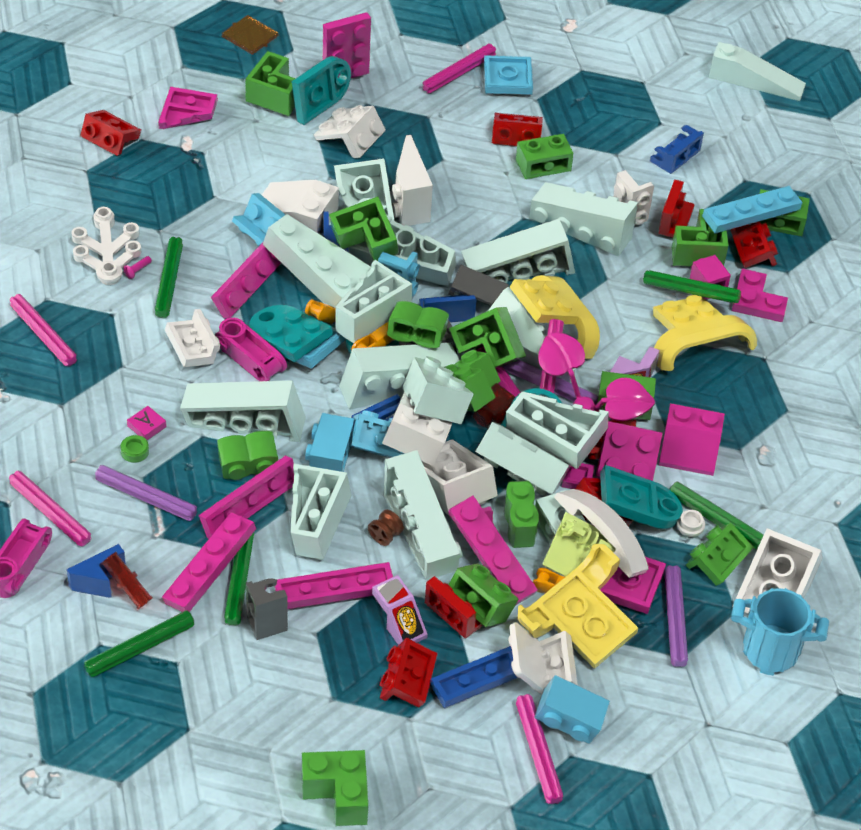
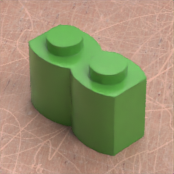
(418, 324)
(246, 454)
(521, 514)

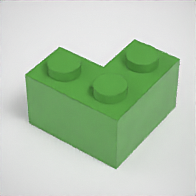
(271, 85)
(367, 224)
(698, 242)
(494, 332)
(479, 375)
(339, 777)

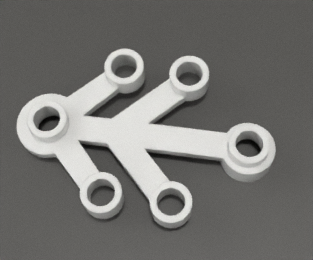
(109, 270)

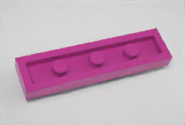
(245, 281)
(251, 495)
(491, 548)
(209, 562)
(333, 585)

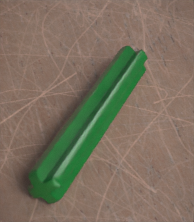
(168, 277)
(692, 286)
(715, 513)
(238, 583)
(139, 643)

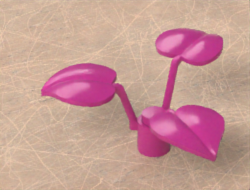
(625, 396)

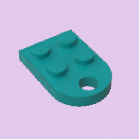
(320, 88)
(290, 330)
(639, 498)

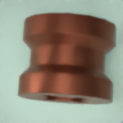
(385, 527)

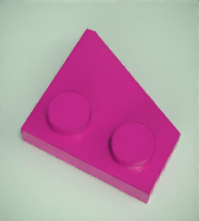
(187, 107)

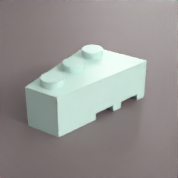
(371, 302)
(436, 391)
(557, 427)
(522, 459)
(317, 508)

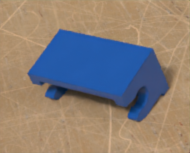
(679, 150)

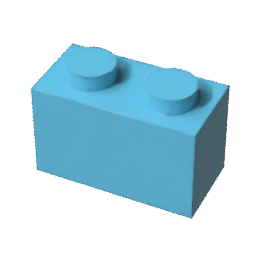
(330, 442)
(572, 709)

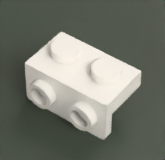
(627, 189)
(193, 340)

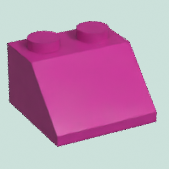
(691, 439)

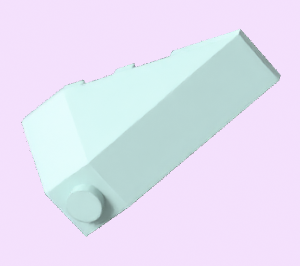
(745, 69)
(363, 182)
(528, 332)

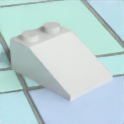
(412, 187)
(304, 200)
(416, 432)
(459, 476)
(780, 564)

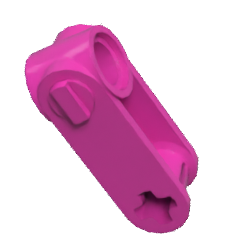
(249, 349)
(21, 555)

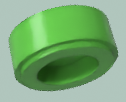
(134, 448)

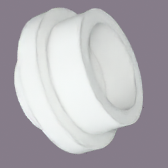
(691, 523)

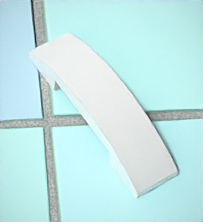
(610, 526)

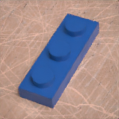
(474, 677)

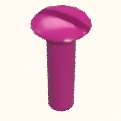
(130, 271)

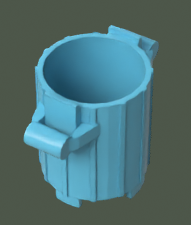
(777, 628)

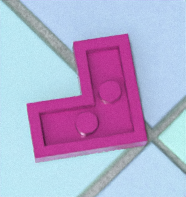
(755, 301)

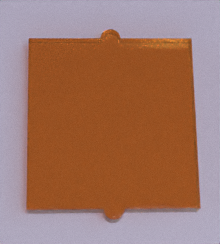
(250, 34)

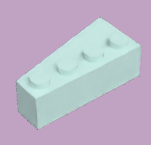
(586, 217)
(523, 254)
(435, 259)
(314, 260)
(381, 371)
(245, 407)
(425, 526)

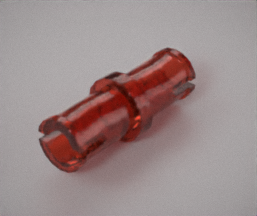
(126, 580)

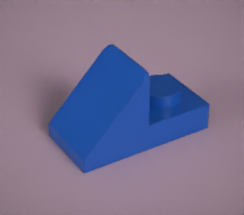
(91, 575)

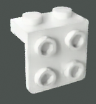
(356, 126)
(540, 660)

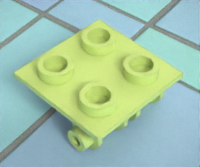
(572, 544)

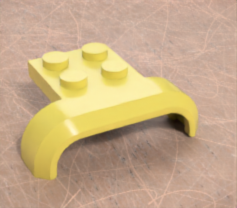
(554, 299)
(695, 323)
(582, 609)

